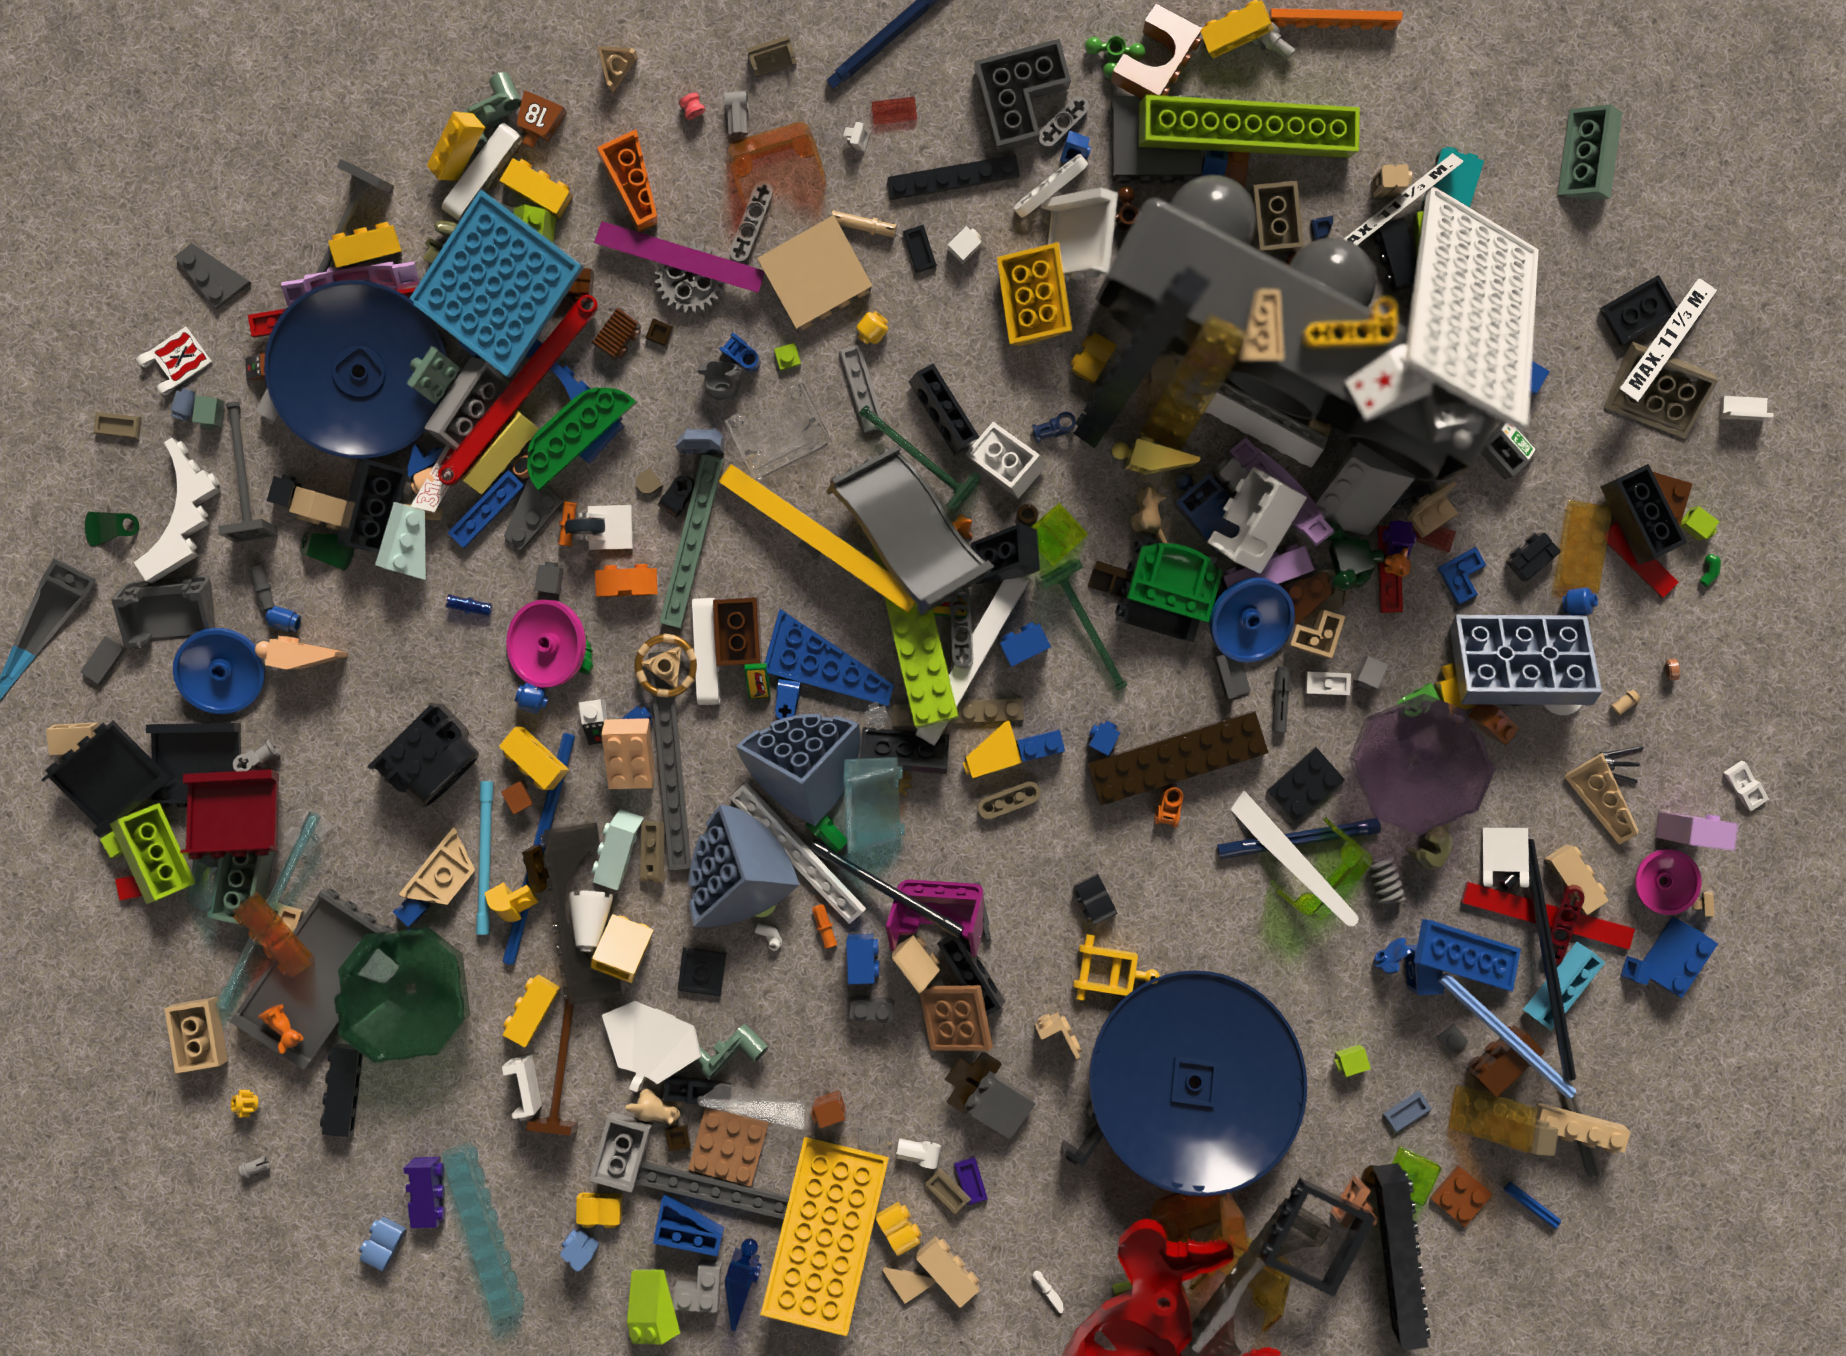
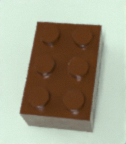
(737, 631)
(1501, 1064)

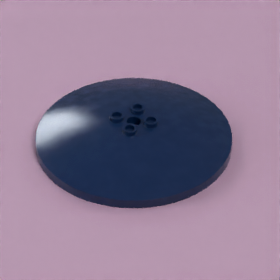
(313, 362)

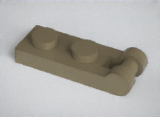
(652, 851)

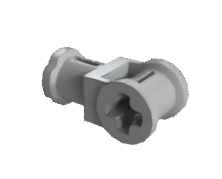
(256, 759)

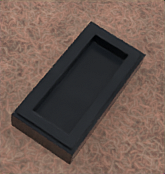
(919, 249)

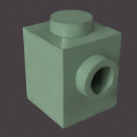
(208, 412)

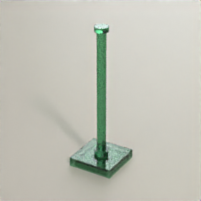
(961, 491)
(1060, 576)

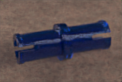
(469, 605)

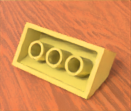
(500, 452)

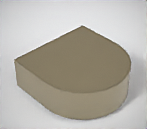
(648, 482)

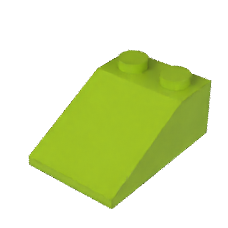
(650, 1308)

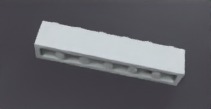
(1267, 424)

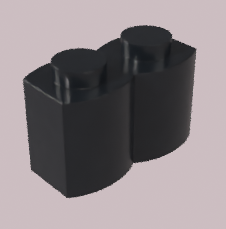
(1095, 899)

